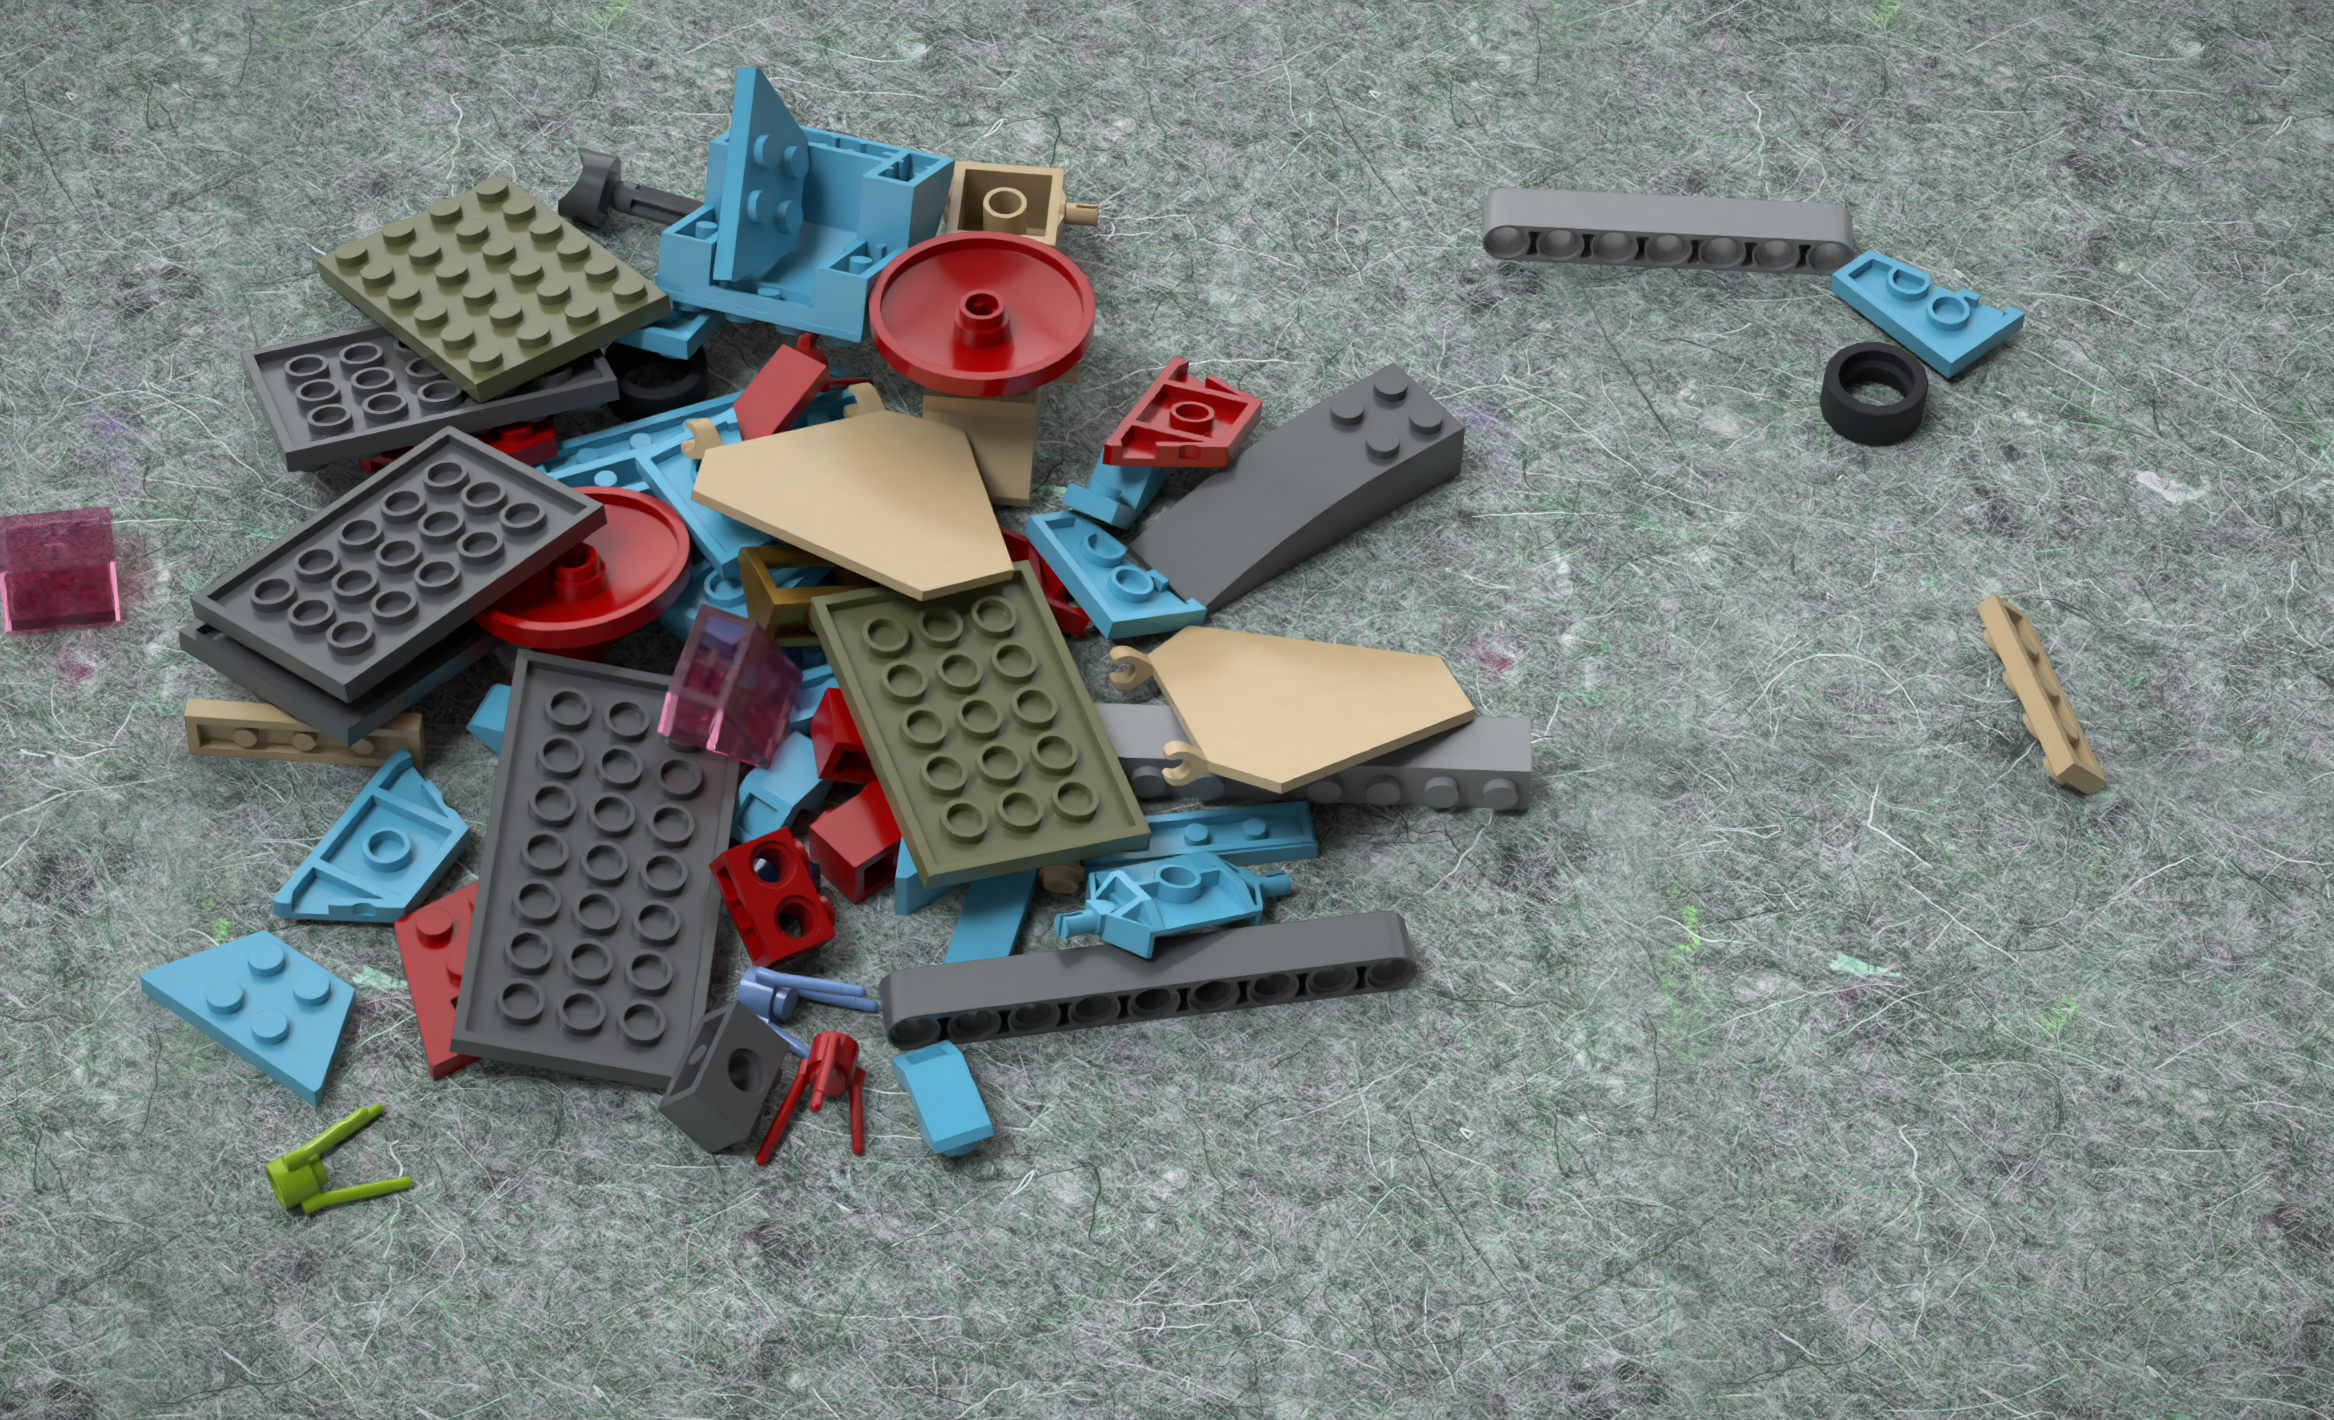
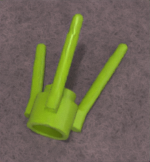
(299, 1173)

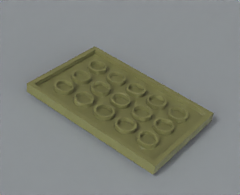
(493, 287)
(978, 728)

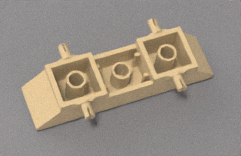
(1005, 428)

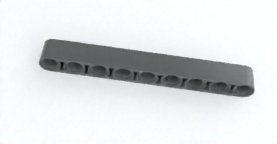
(1117, 987)

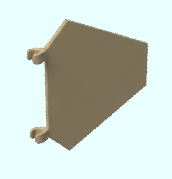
(864, 492)
(1290, 706)

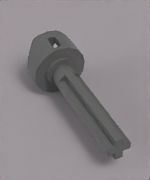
(602, 191)

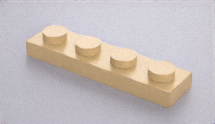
(2038, 688)
(272, 733)

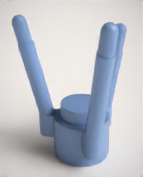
(775, 996)

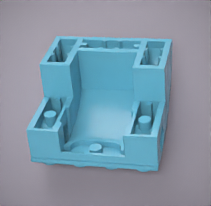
(859, 213)

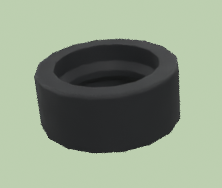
(1879, 364)
(643, 402)

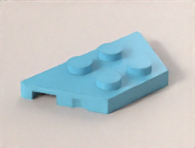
(761, 180)
(379, 852)
(262, 1006)

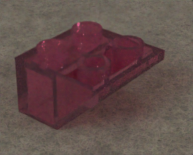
(59, 568)
(731, 689)

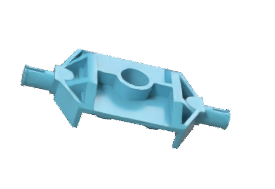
(1168, 897)

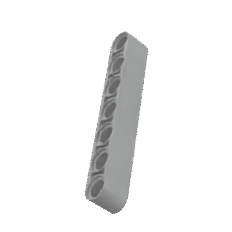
(1667, 231)

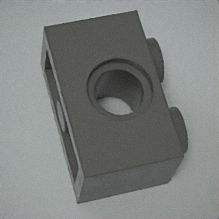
(724, 1077)

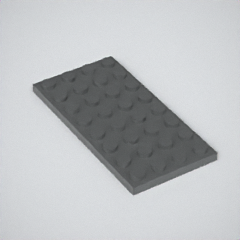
(594, 879)

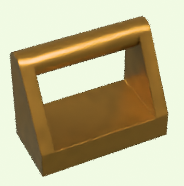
(785, 610)

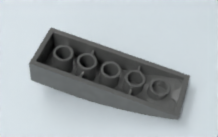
(1304, 489)

